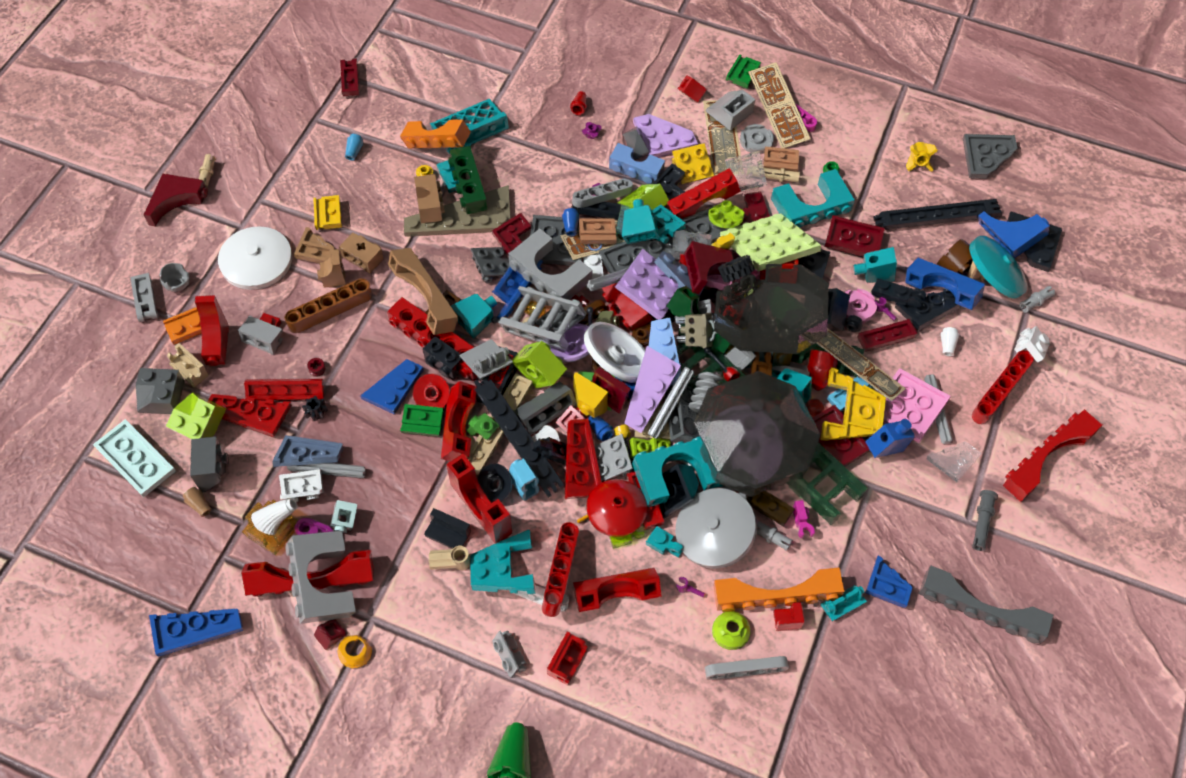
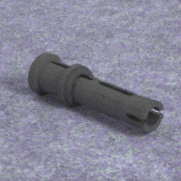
(985, 511)

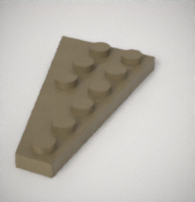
(458, 222)

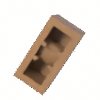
(361, 252)

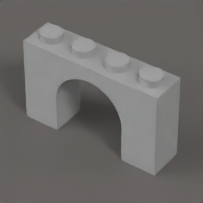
(562, 285)
(312, 604)

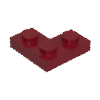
(755, 208)
(509, 232)

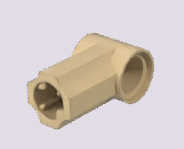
(448, 558)

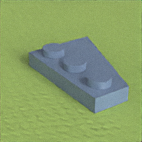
(674, 269)
(306, 451)

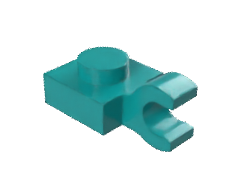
(662, 541)

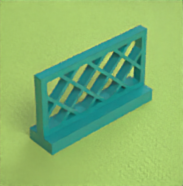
(485, 127)

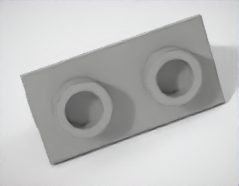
(511, 662)

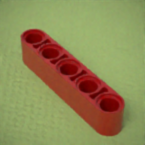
(1007, 379)
(562, 559)

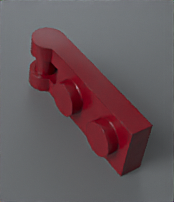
(349, 77)

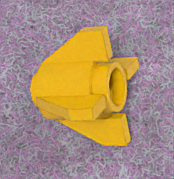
(920, 155)

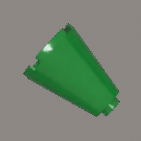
(512, 754)

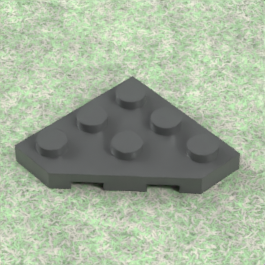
(987, 152)

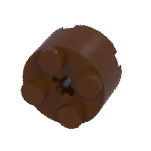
(958, 258)

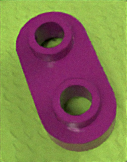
(315, 526)

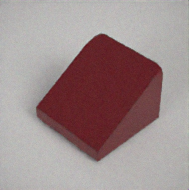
(329, 633)

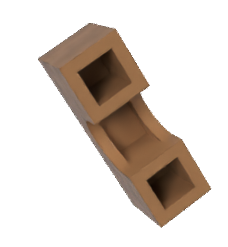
(429, 198)

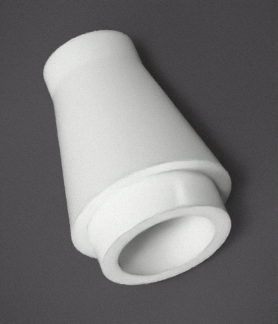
(949, 340)

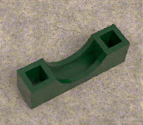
(685, 303)

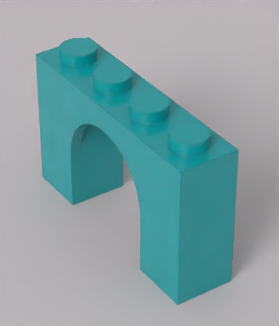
(837, 196)
(649, 469)

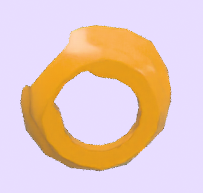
(354, 661)

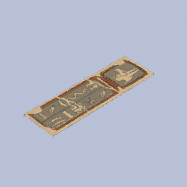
(722, 141)
(861, 365)

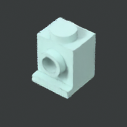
(344, 509)

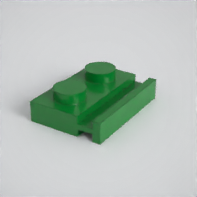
(740, 71)
(422, 420)

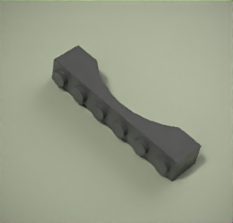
(1027, 622)

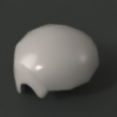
(174, 277)

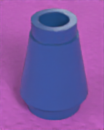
(570, 219)
(601, 428)

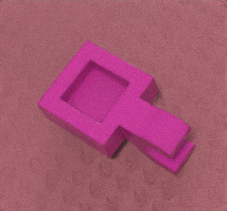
(801, 515)

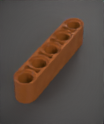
(320, 306)

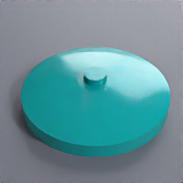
(998, 267)

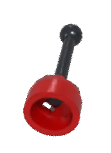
(729, 373)

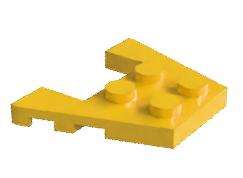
(862, 410)

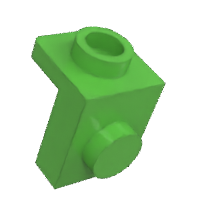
(482, 425)

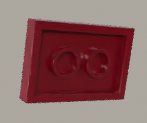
(853, 236)
(846, 449)

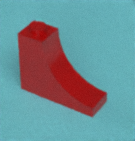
(213, 330)

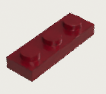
(887, 335)

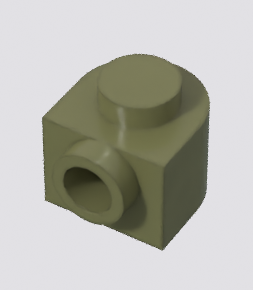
(608, 317)

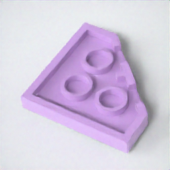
(663, 136)

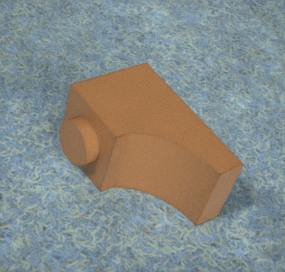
(332, 271)

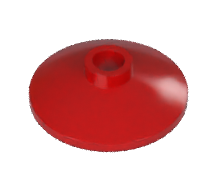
(424, 387)

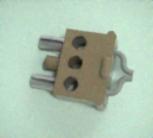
(697, 330)

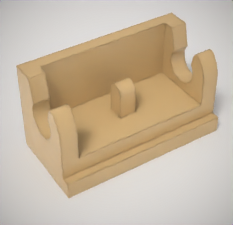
(188, 365)

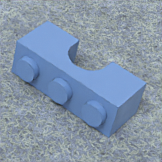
(647, 171)

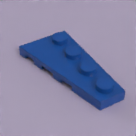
(182, 631)

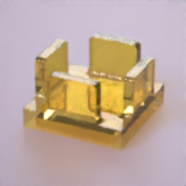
(271, 543)

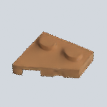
(313, 248)

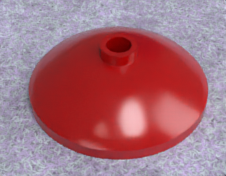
(613, 518)

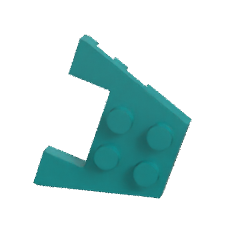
(493, 566)

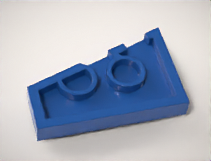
(393, 387)

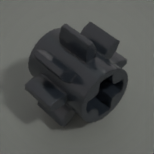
(314, 408)

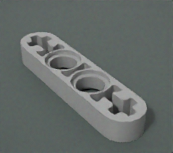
(586, 197)
(746, 668)

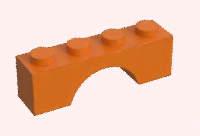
(451, 134)

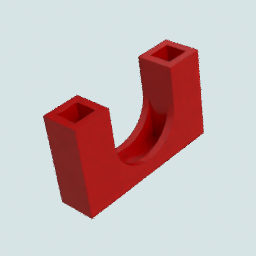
(491, 516)

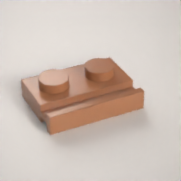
(781, 158)
(597, 231)

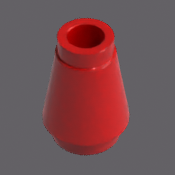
(578, 105)

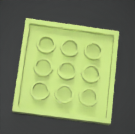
(772, 241)

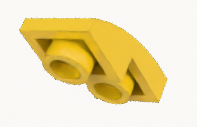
(725, 242)

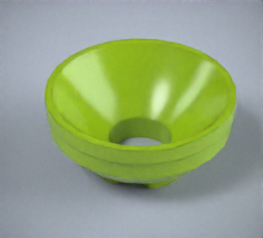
(727, 639)

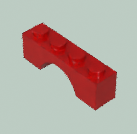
(720, 186)
(459, 404)
(638, 584)

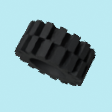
(736, 268)

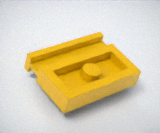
(327, 212)

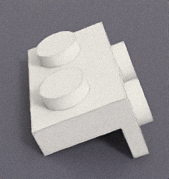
(1034, 341)
(301, 484)

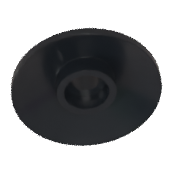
(488, 482)

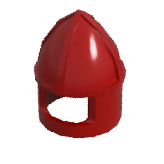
(819, 367)

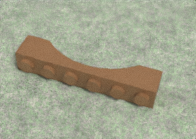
(407, 266)

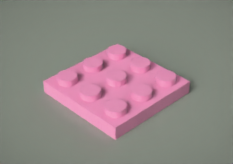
(917, 403)

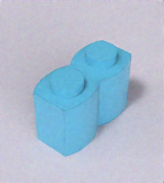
(524, 479)

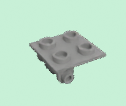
(486, 358)
(613, 458)

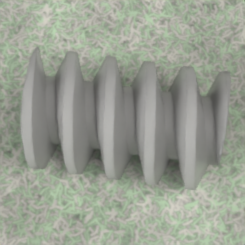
(706, 381)

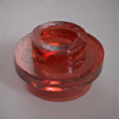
(814, 403)

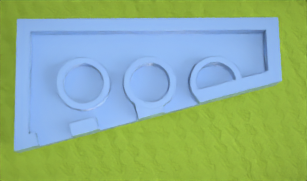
(663, 341)

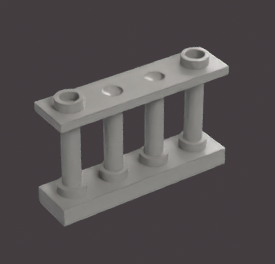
(529, 331)

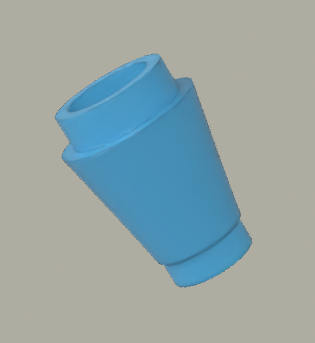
(353, 146)

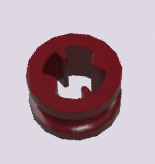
(320, 369)

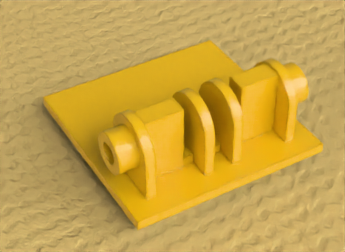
(693, 162)

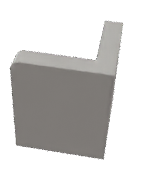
(739, 358)

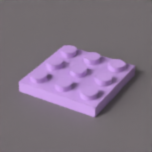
(648, 285)

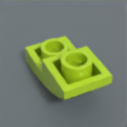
(639, 445)

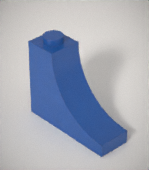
(1015, 236)

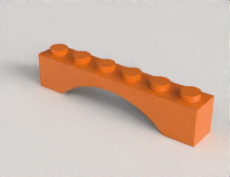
(734, 594)

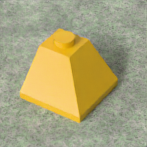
(589, 397)

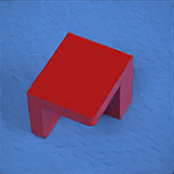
(692, 88)
(789, 618)

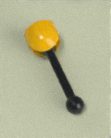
(625, 430)

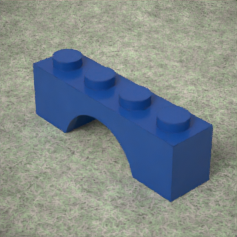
(926, 274)

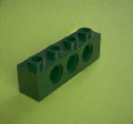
(468, 180)

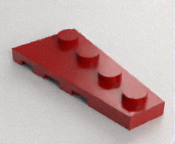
(581, 460)

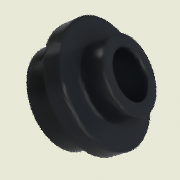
(853, 323)

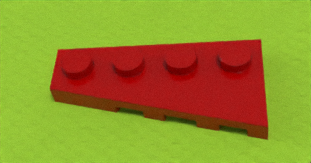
(253, 414)

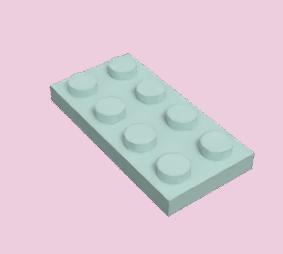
(134, 458)

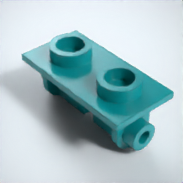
(850, 600)

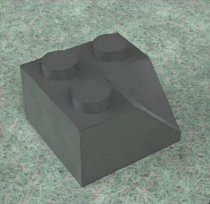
(158, 390)
(207, 462)

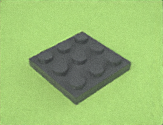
(554, 228)

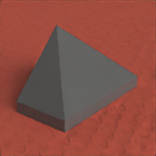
(635, 140)

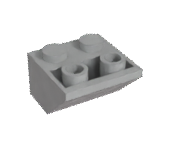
(732, 108)

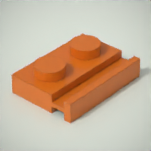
(183, 326)

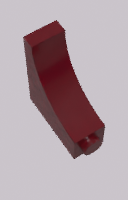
(171, 193)
(704, 261)

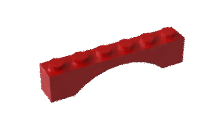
(1027, 476)
(266, 578)

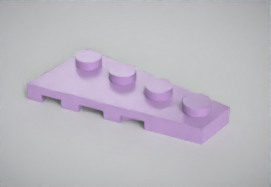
(652, 383)

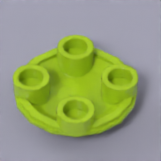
(726, 215)

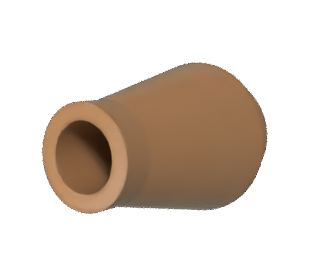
(195, 499)

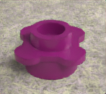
(591, 130)

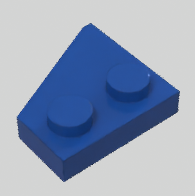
(888, 585)

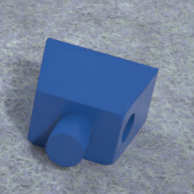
(891, 438)

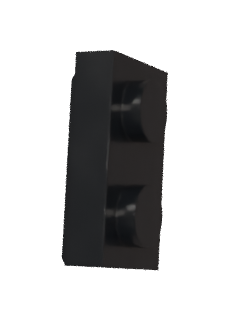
(442, 357)

